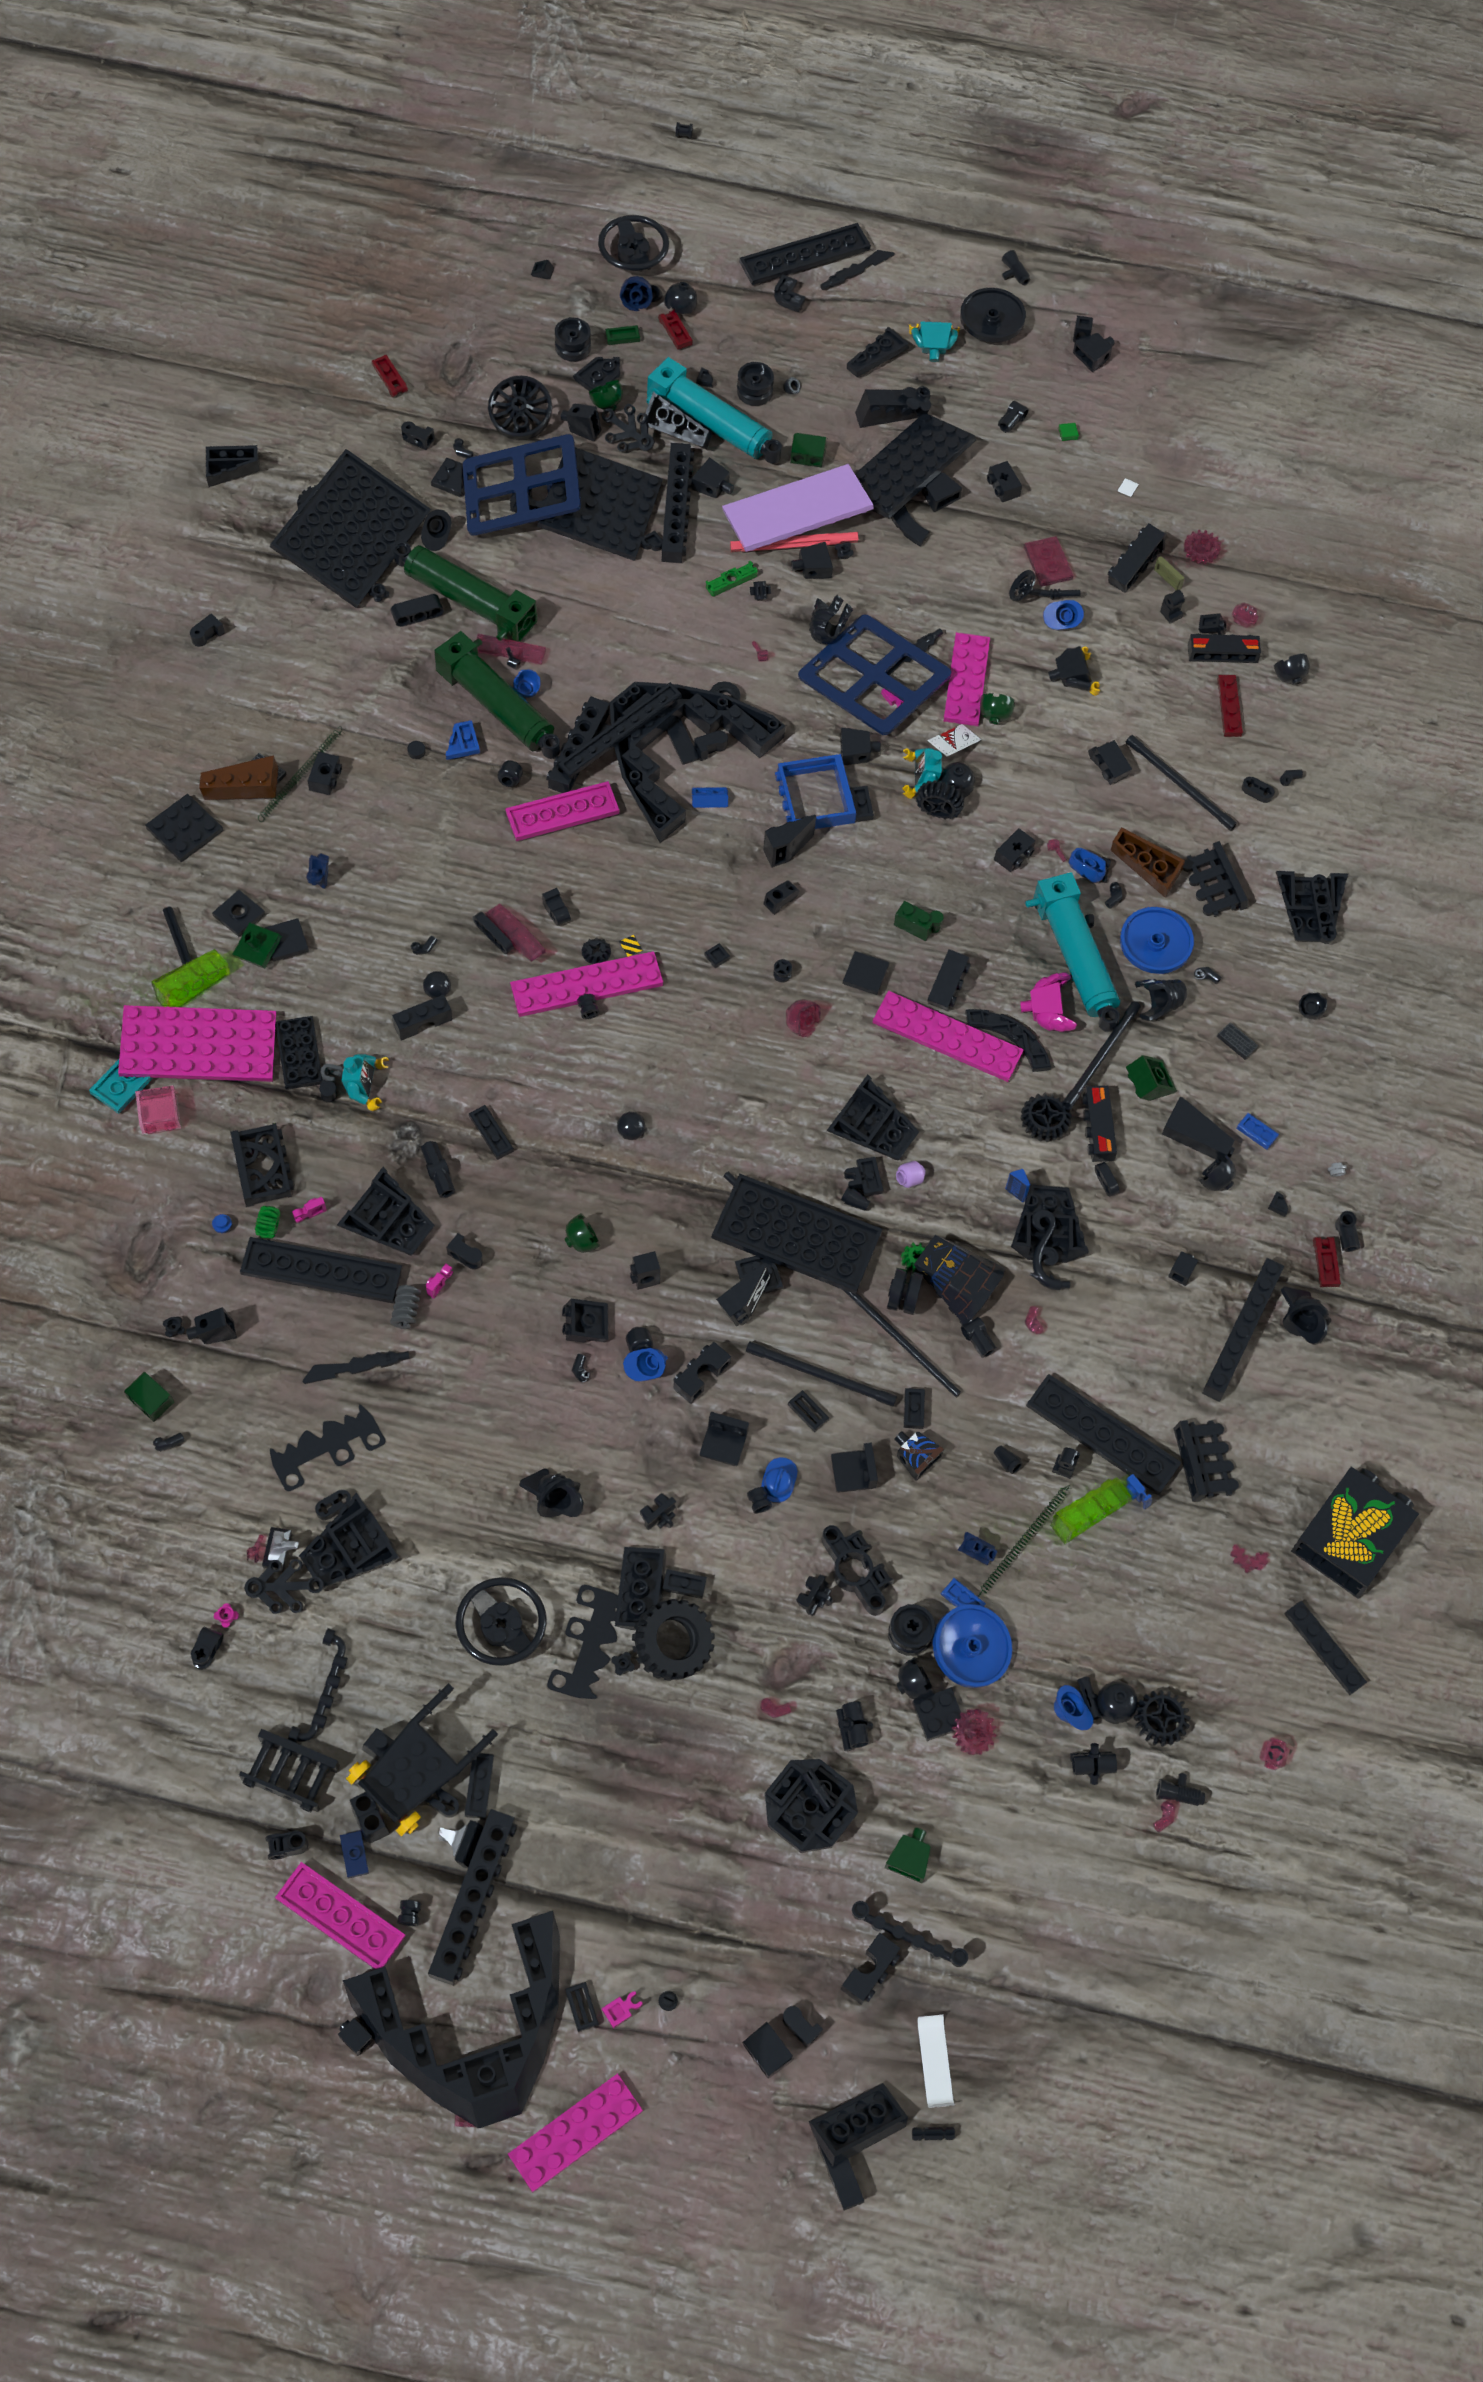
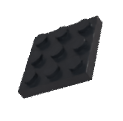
(184, 827)

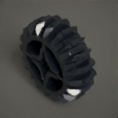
(940, 799)
(1037, 1122)
(1146, 1719)

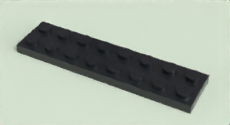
(804, 253)
(321, 1270)
(1103, 1434)

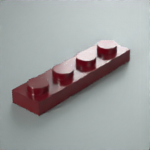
(1229, 705)

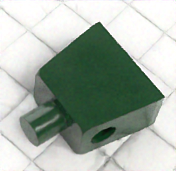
(910, 1856)

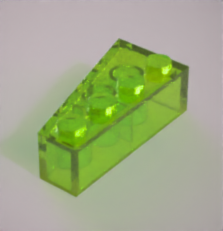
(190, 979)
(1090, 1510)

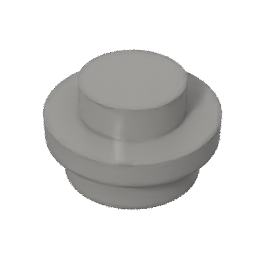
(1337, 1169)

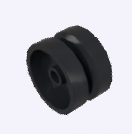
(572, 339)
(755, 383)
(905, 1291)
(903, 1622)

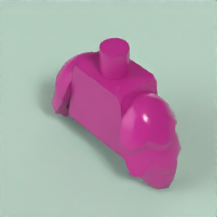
(1047, 1003)

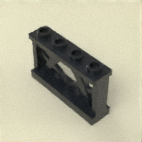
(250, 1186)

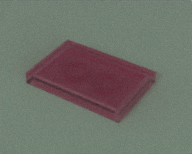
(1048, 561)

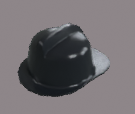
(436, 530)

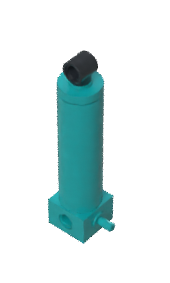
(711, 412)
(1058, 902)

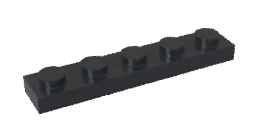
(1325, 1648)

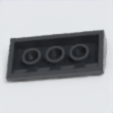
(639, 1584)
(858, 2124)

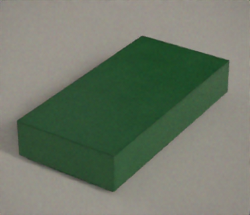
(622, 335)

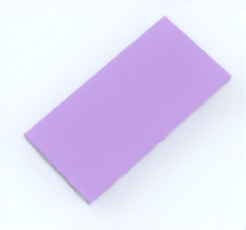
(797, 507)

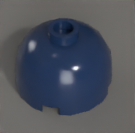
(636, 293)

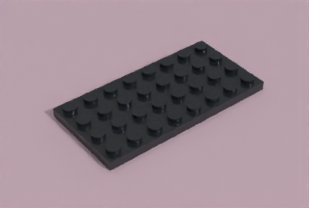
(911, 462)
(797, 1233)

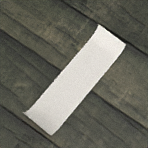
(935, 2061)

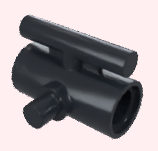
(853, 1726)
(1094, 1763)

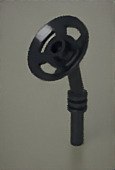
(1026, 587)

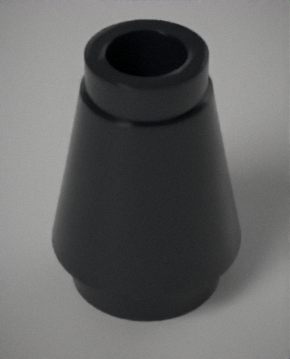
(854, 1199)
(1008, 1460)

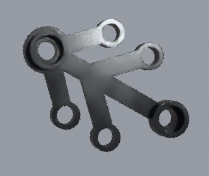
(630, 431)
(281, 1587)

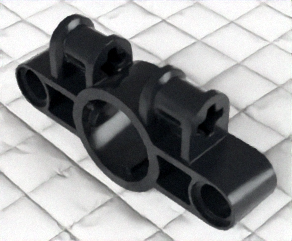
(856, 1547)

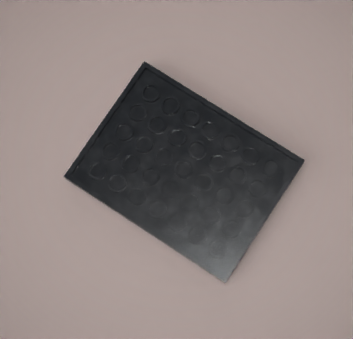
(350, 528)

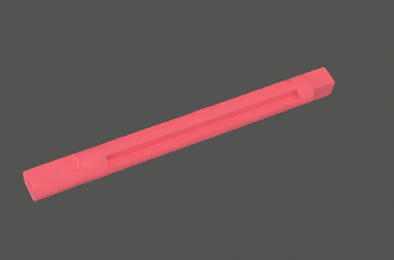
(802, 541)

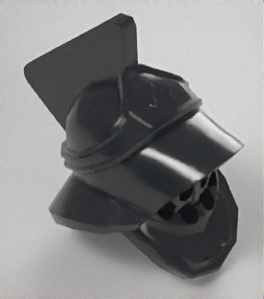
(1305, 1315)
(554, 1494)

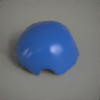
(527, 683)

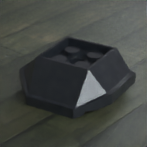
(804, 1828)

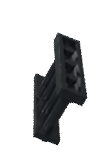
(289, 1748)

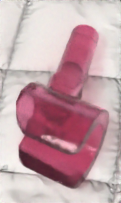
(761, 654)
(1054, 845)
(254, 1551)

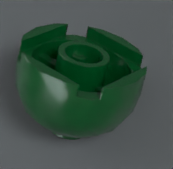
(607, 395)
(996, 708)
(581, 1235)

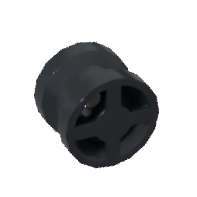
(784, 966)

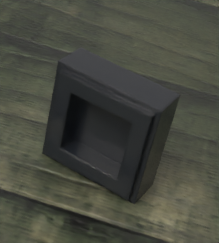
(717, 955)

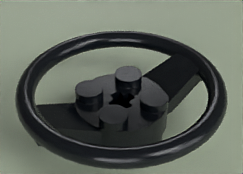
(632, 246)
(493, 1613)

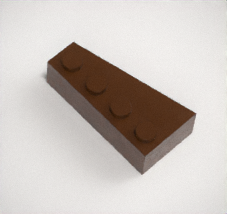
(241, 780)
(1148, 860)

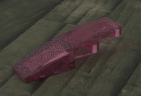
(517, 933)

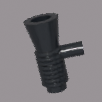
(1016, 268)
(1180, 1793)

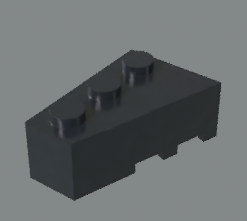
(230, 463)
(949, 980)

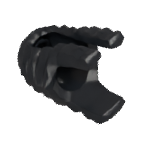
(820, 628)
(1164, 996)

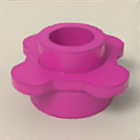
(226, 1609)

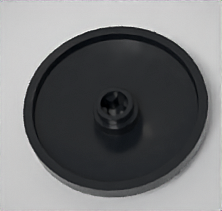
(992, 315)

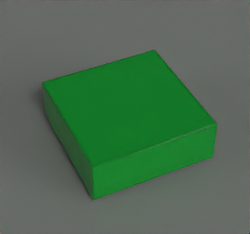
(1068, 431)

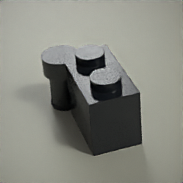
(1110, 761)

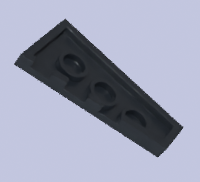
(880, 351)

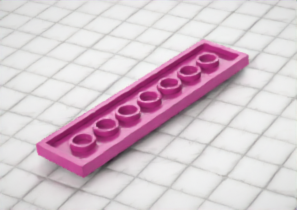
(600, 979)
(948, 1036)

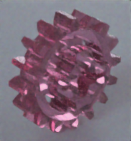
(1202, 547)
(981, 1727)

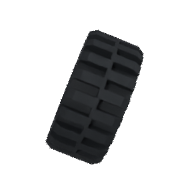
(698, 1631)

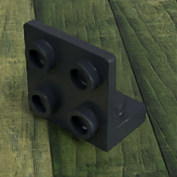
(724, 1439)
(855, 1470)

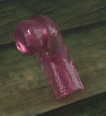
(1031, 1321)
(772, 1710)
(1167, 1816)

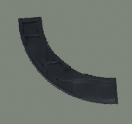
(909, 527)
(1015, 1032)

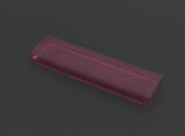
(520, 650)

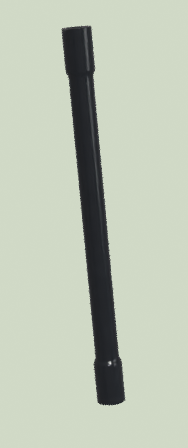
(1222, 817)
(1074, 1094)
(763, 1352)

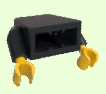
(1074, 670)

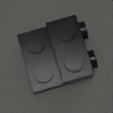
(585, 1321)

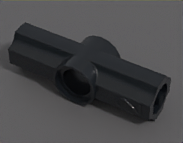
(437, 1169)

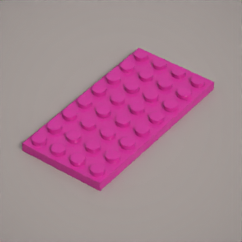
(197, 1043)

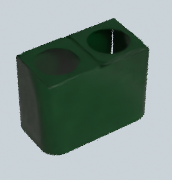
(808, 450)
(149, 1396)

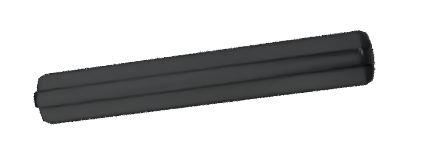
(177, 935)

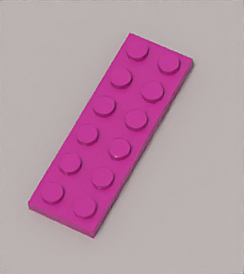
(966, 679)
(562, 811)
(340, 1917)
(575, 2133)

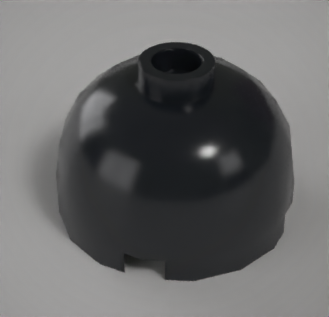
(681, 298)
(1293, 669)
(960, 776)
(1219, 1175)
(914, 1681)
(1117, 1702)

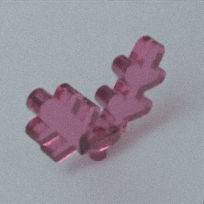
(1241, 1560)

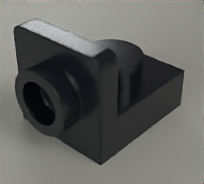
(1212, 623)

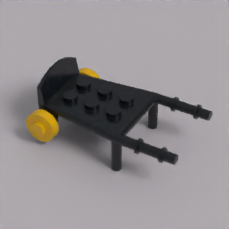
(412, 1768)

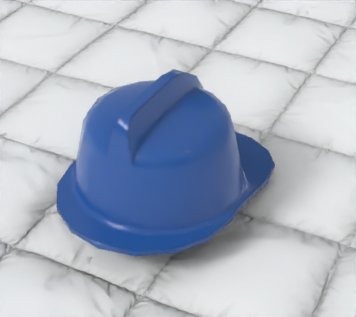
(1063, 614)
(645, 1364)
(779, 1479)
(1072, 1709)

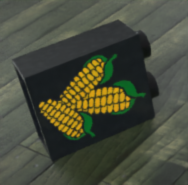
(1355, 1531)

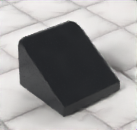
(543, 269)

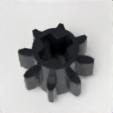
(760, 590)

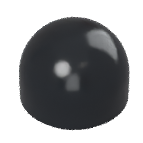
(658, 293)
(787, 386)

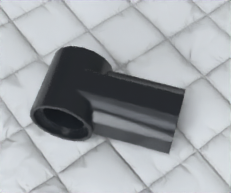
(1015, 413)
(1347, 1233)
(976, 1333)

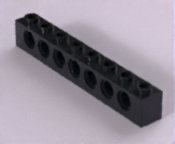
(676, 503)
(495, 1822)

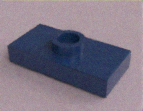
(354, 1854)

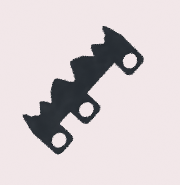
(334, 1438)
(595, 1633)

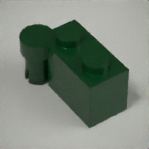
(917, 920)

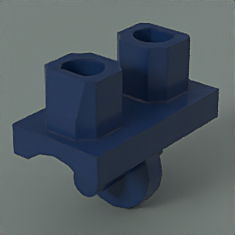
(318, 870)
(977, 1549)

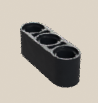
(417, 610)

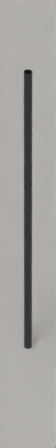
(890, 1330)

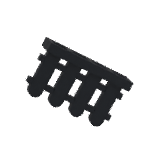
(1224, 869)
(1193, 1461)

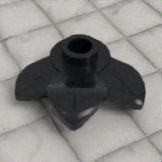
(917, 398)

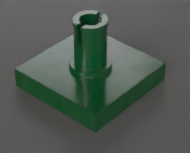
(257, 945)

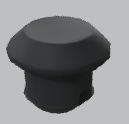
(668, 2000)

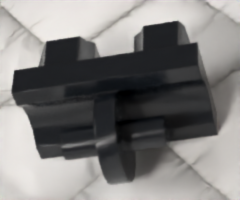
(661, 1514)
(818, 1595)

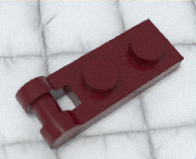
(676, 329)
(389, 375)
(1327, 1262)

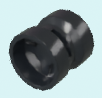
(588, 1007)
(758, 1497)
(409, 1913)

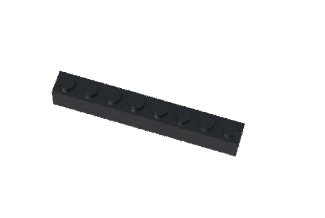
(1243, 1330)

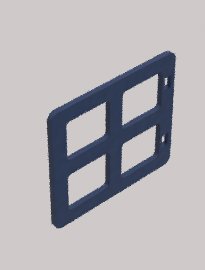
(521, 484)
(875, 675)

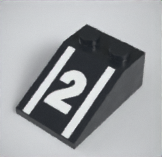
(743, 1297)

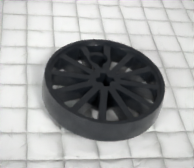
(517, 414)

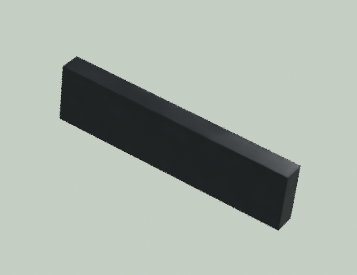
(682, 742)

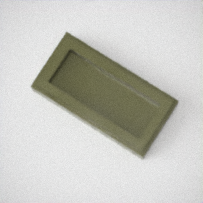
(1169, 573)

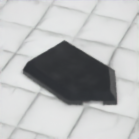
(598, 372)

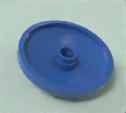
(1156, 940)
(972, 1646)

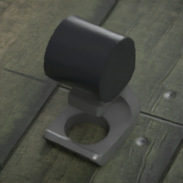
(327, 1086)

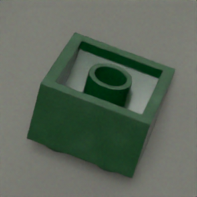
(1150, 1078)

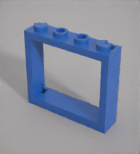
(816, 765)

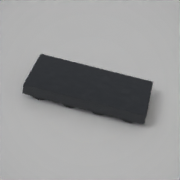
(299, 1052)

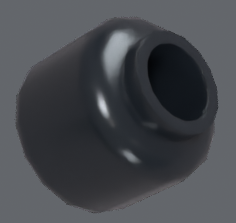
(510, 773)
(638, 1339)

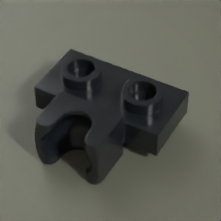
(865, 1177)

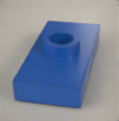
(1257, 1131)
(959, 1595)

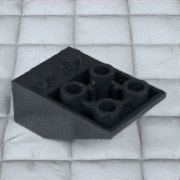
(787, 840)

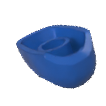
(1088, 865)

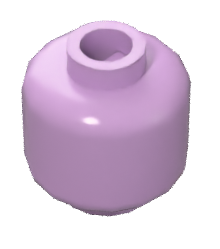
(910, 1174)

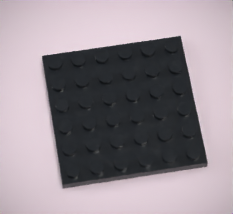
(613, 505)

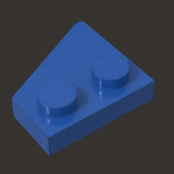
(463, 741)

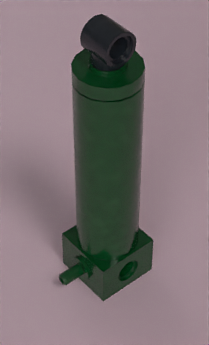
(511, 613)
(459, 662)

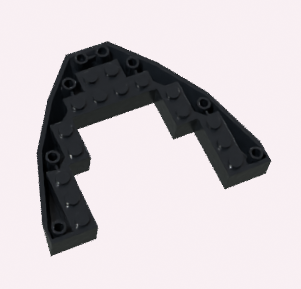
(709, 712)
(488, 2083)

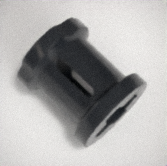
(684, 130)

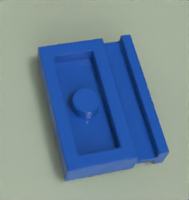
(1138, 1491)

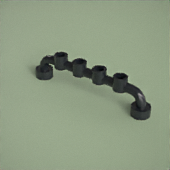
(332, 1682)
(861, 1912)

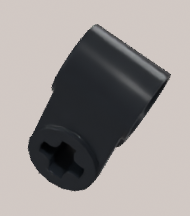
(206, 1644)
(284, 1843)

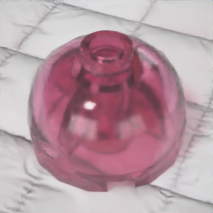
(802, 1017)

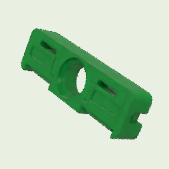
(722, 584)

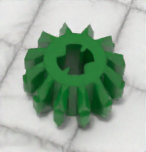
(267, 1222)
(911, 1255)

